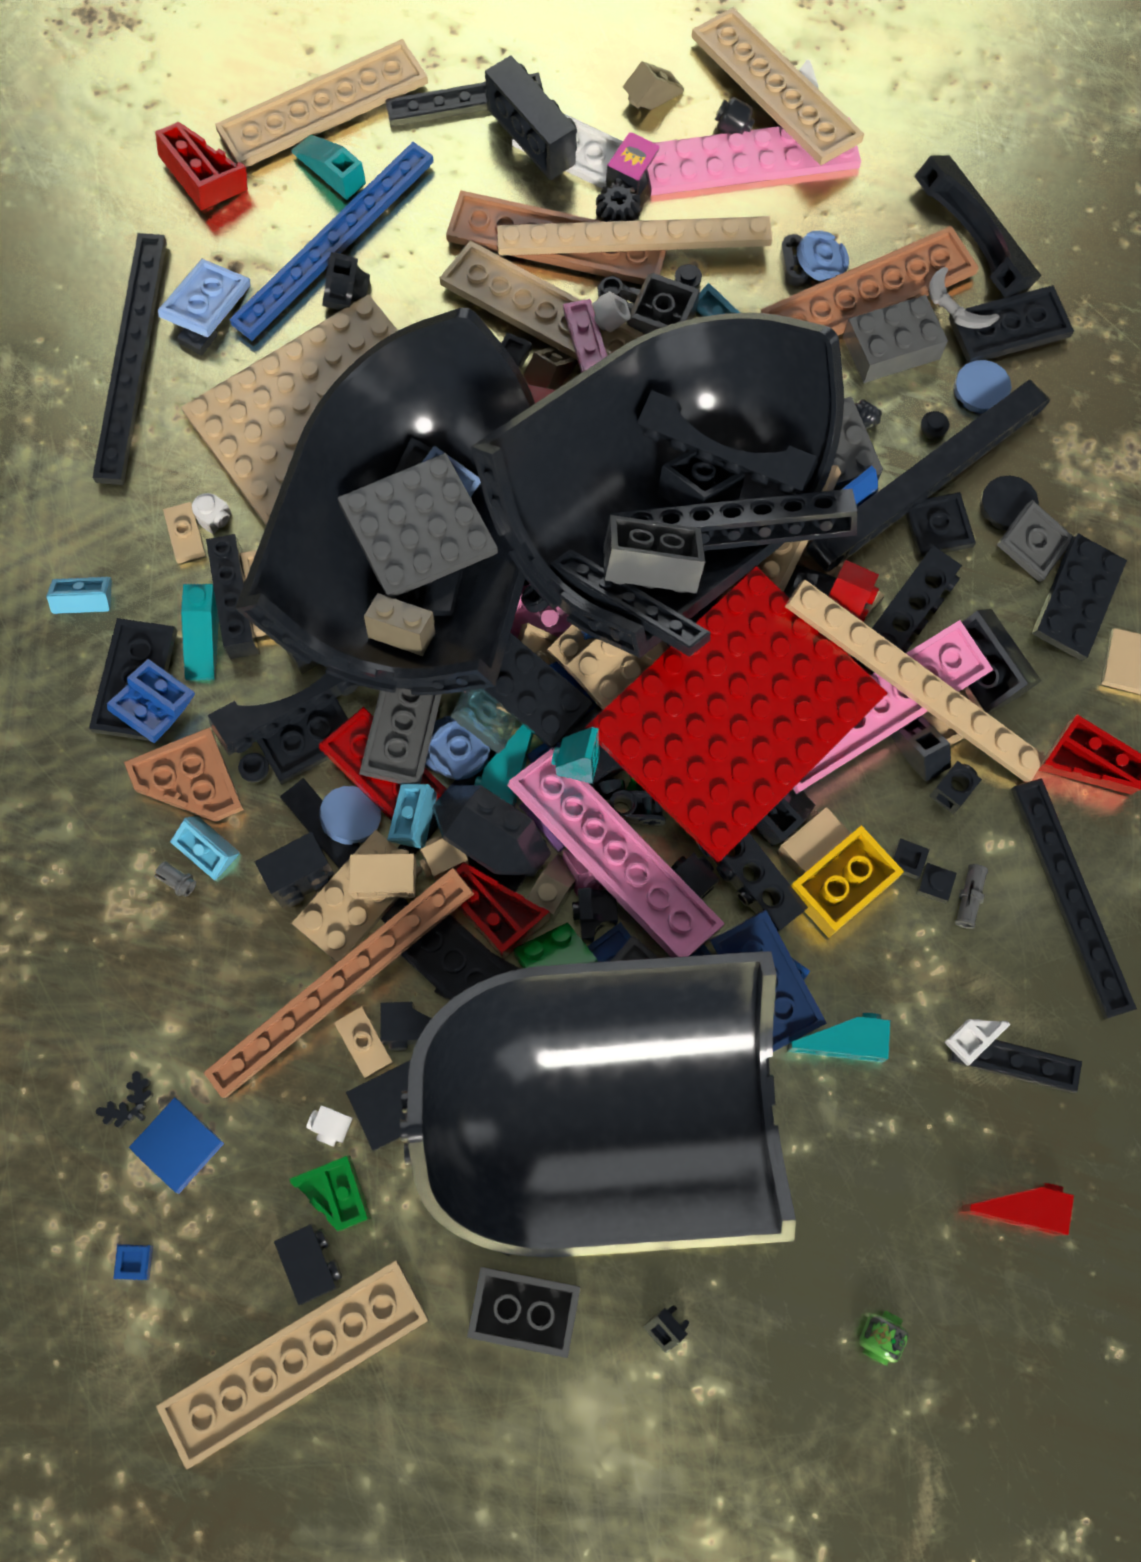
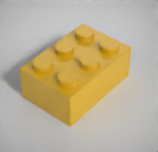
(846, 881)

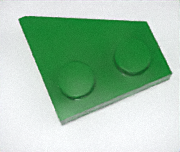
(554, 947)
(335, 1193)

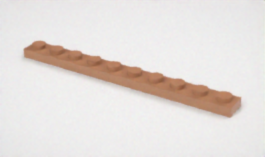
(338, 983)

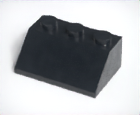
(1011, 670)

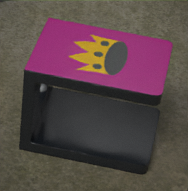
(631, 163)

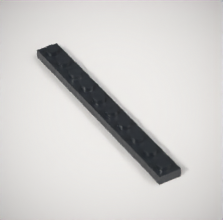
(130, 359)

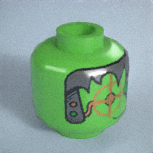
(883, 1338)

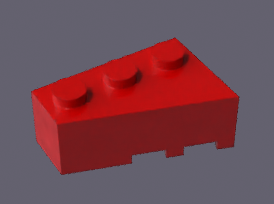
(198, 167)
(854, 589)
(1094, 757)
(499, 913)

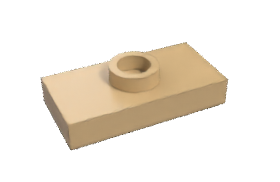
(184, 533)
(363, 1042)

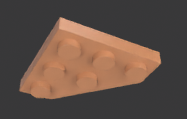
(187, 776)

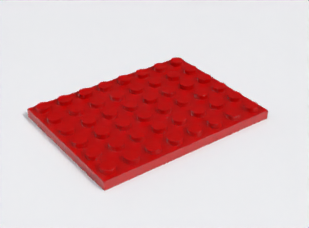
(739, 718)

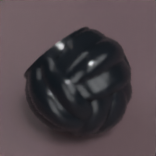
(869, 413)

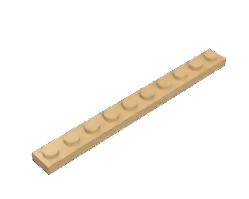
(634, 235)
(915, 681)

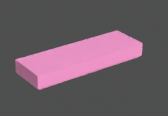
(584, 333)

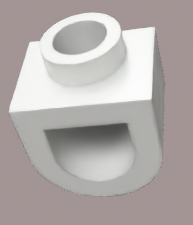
(611, 311)
(211, 512)
(329, 1125)

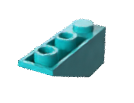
(332, 164)

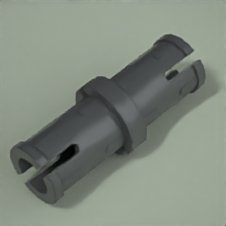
(971, 896)

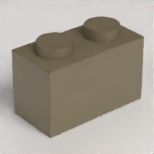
(400, 624)

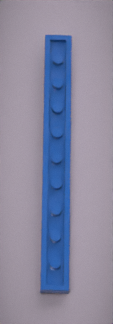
(334, 238)

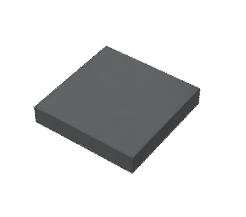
(1035, 541)

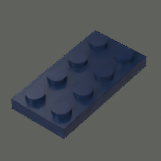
(794, 1005)

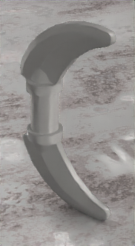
(940, 296)

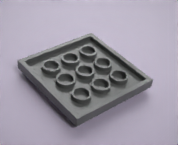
(417, 526)

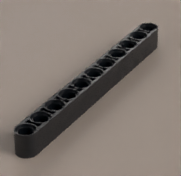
(933, 472)

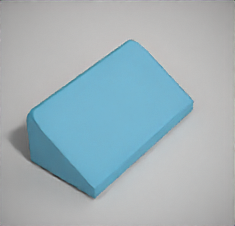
(713, 302)
(80, 595)
(412, 815)
(204, 846)

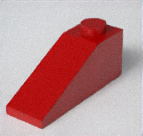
(1036, 1208)

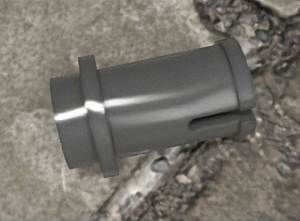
(180, 882)

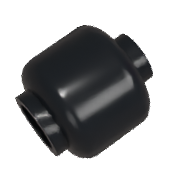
(734, 116)

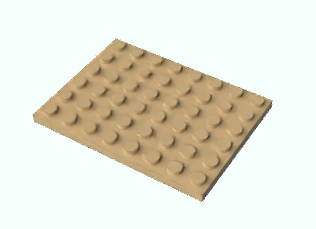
(262, 410)

